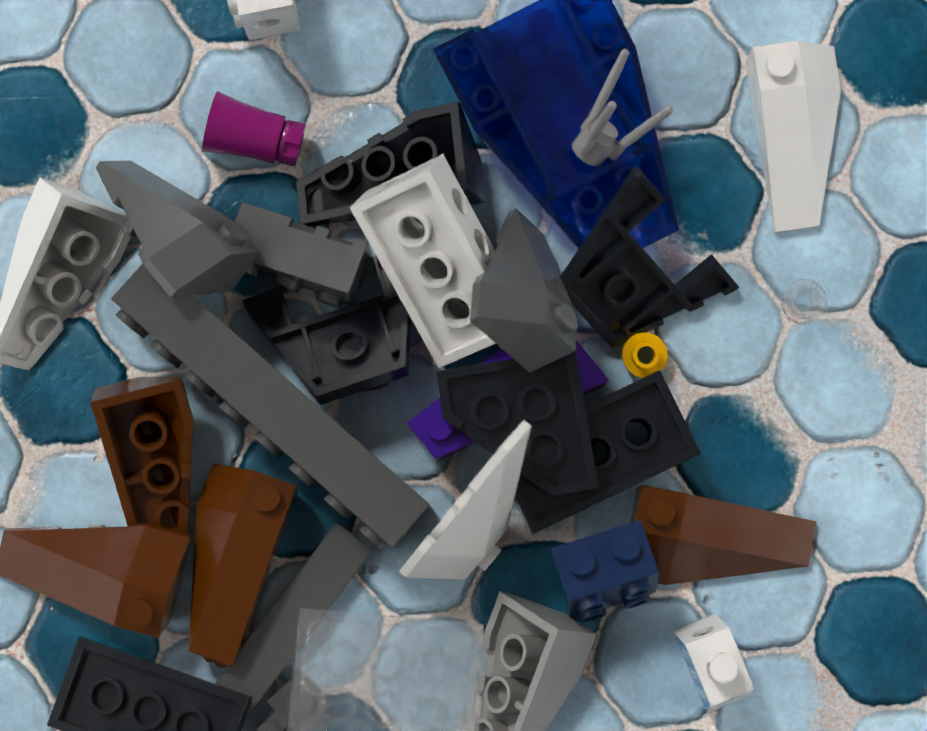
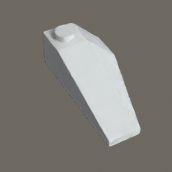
(795, 116)
(475, 520)

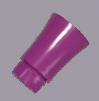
(251, 132)

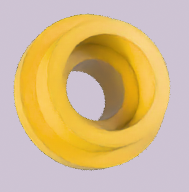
(631, 349)

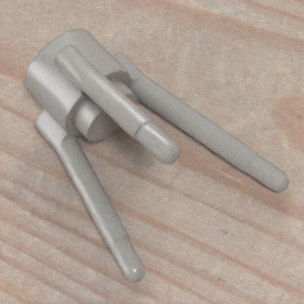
(598, 135)

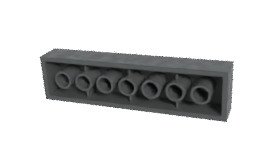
(267, 399)

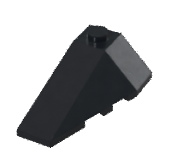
(424, 135)

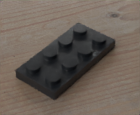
(129, 693)

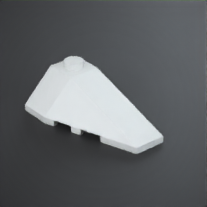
(56, 260)

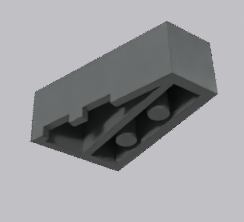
(305, 256)

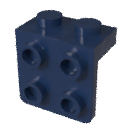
(606, 571)

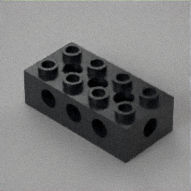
(626, 464)

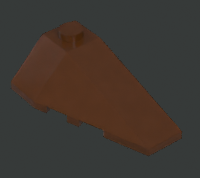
(148, 447)
(717, 539)
(235, 544)
(107, 572)

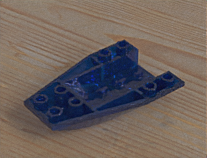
(531, 89)

